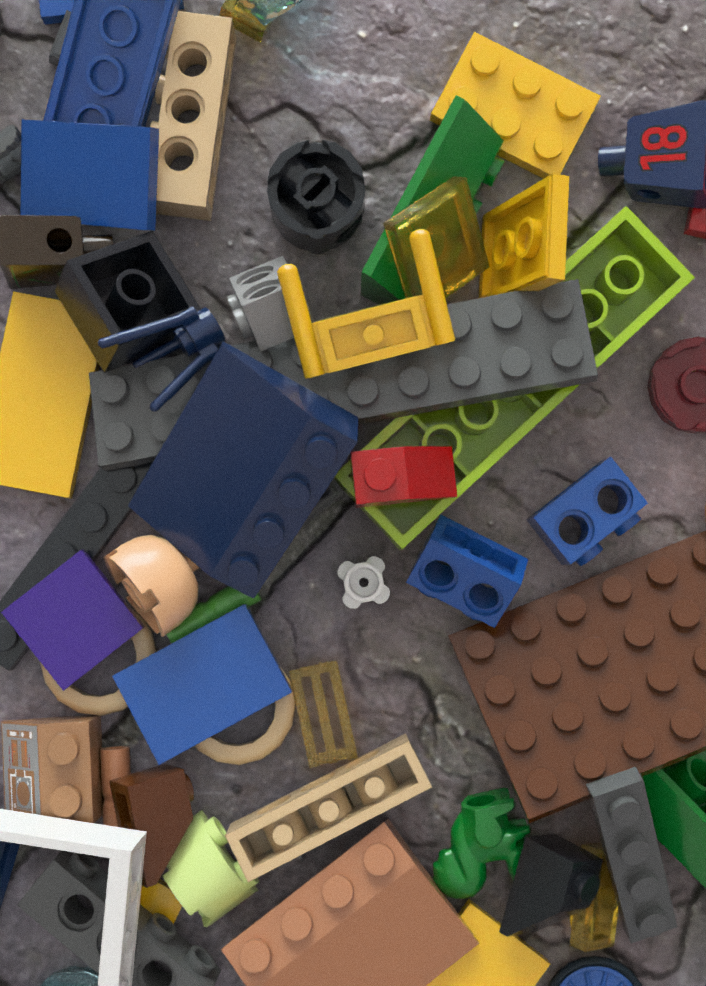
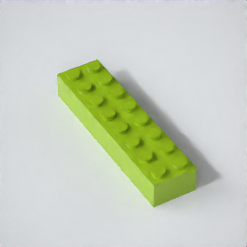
(623, 284)

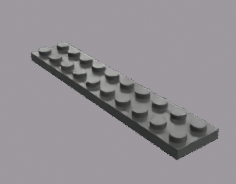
(500, 351)

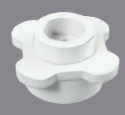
(374, 591)

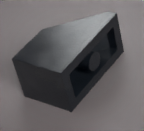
(549, 884)

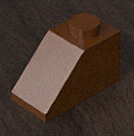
(156, 803)

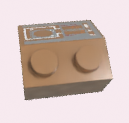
(53, 766)

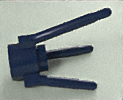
(197, 335)

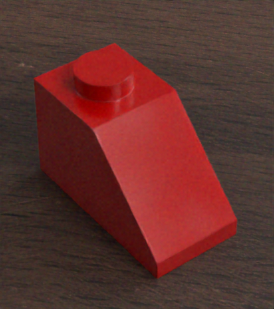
(403, 475)

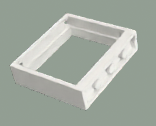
(124, 881)

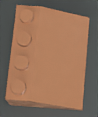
(356, 923)

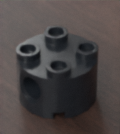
(316, 195)

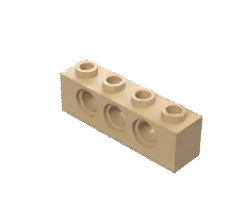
(210, 43)
(327, 807)

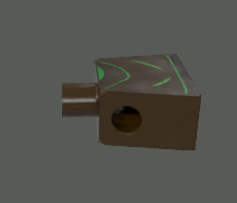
(32, 243)

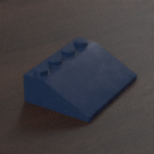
(243, 469)

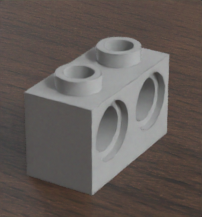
(261, 305)

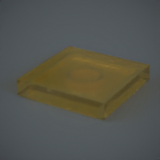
(454, 234)

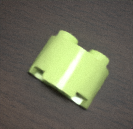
(205, 873)

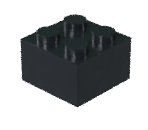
(120, 291)

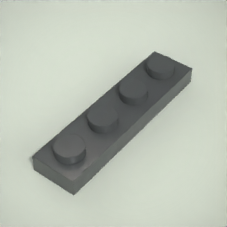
(632, 854)

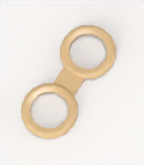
(211, 747)

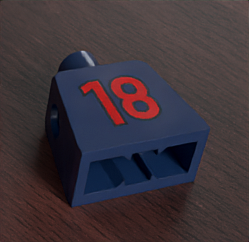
(662, 156)

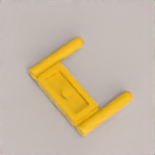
(373, 331)

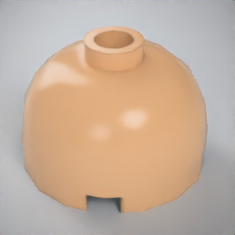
(156, 579)

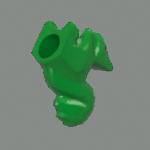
(479, 837)

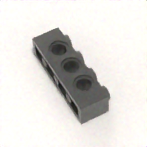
(55, 906)

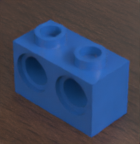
(581, 504)
(472, 562)

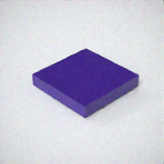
(73, 619)

